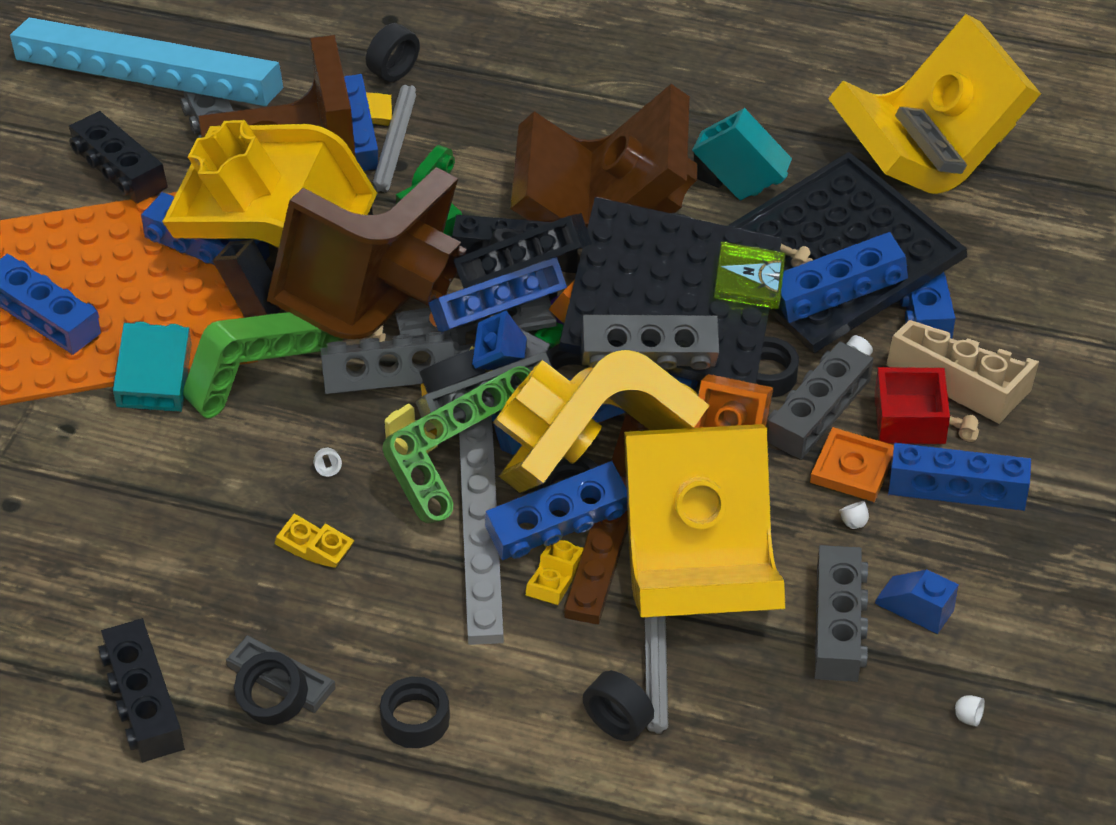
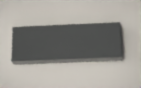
(931, 140)
(277, 680)

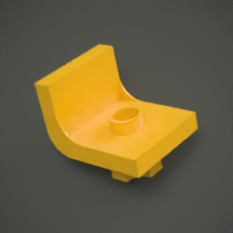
(964, 88)
(250, 172)
(556, 414)
(700, 521)

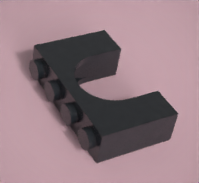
(246, 277)

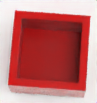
(912, 405)

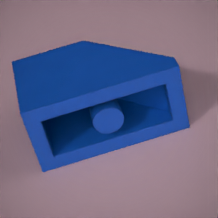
(498, 342)
(920, 598)

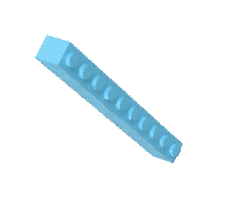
(147, 61)

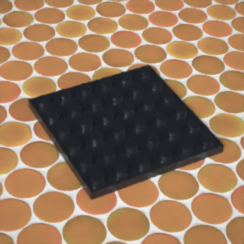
(840, 209)
(665, 266)

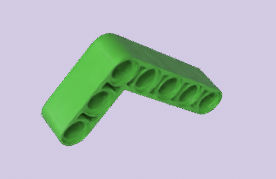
(244, 340)
(446, 427)

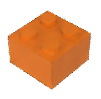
(733, 402)

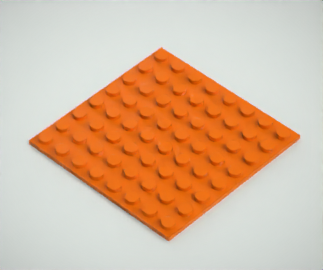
(126, 277)

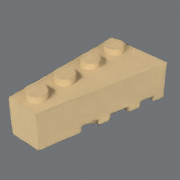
(974, 376)

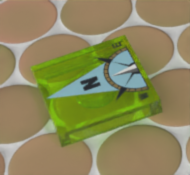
(749, 275)

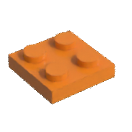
(852, 464)

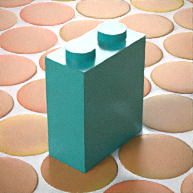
(742, 154)
(152, 366)

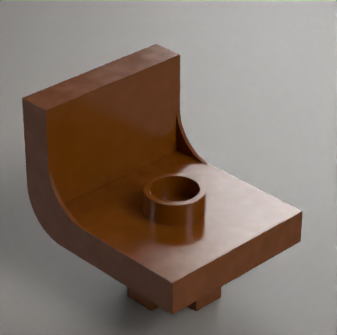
(323, 105)
(635, 165)
(359, 269)

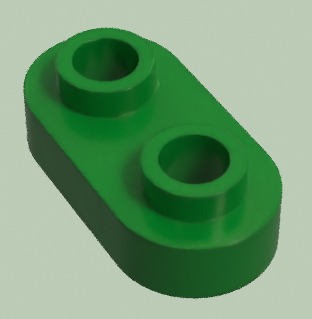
(439, 157)

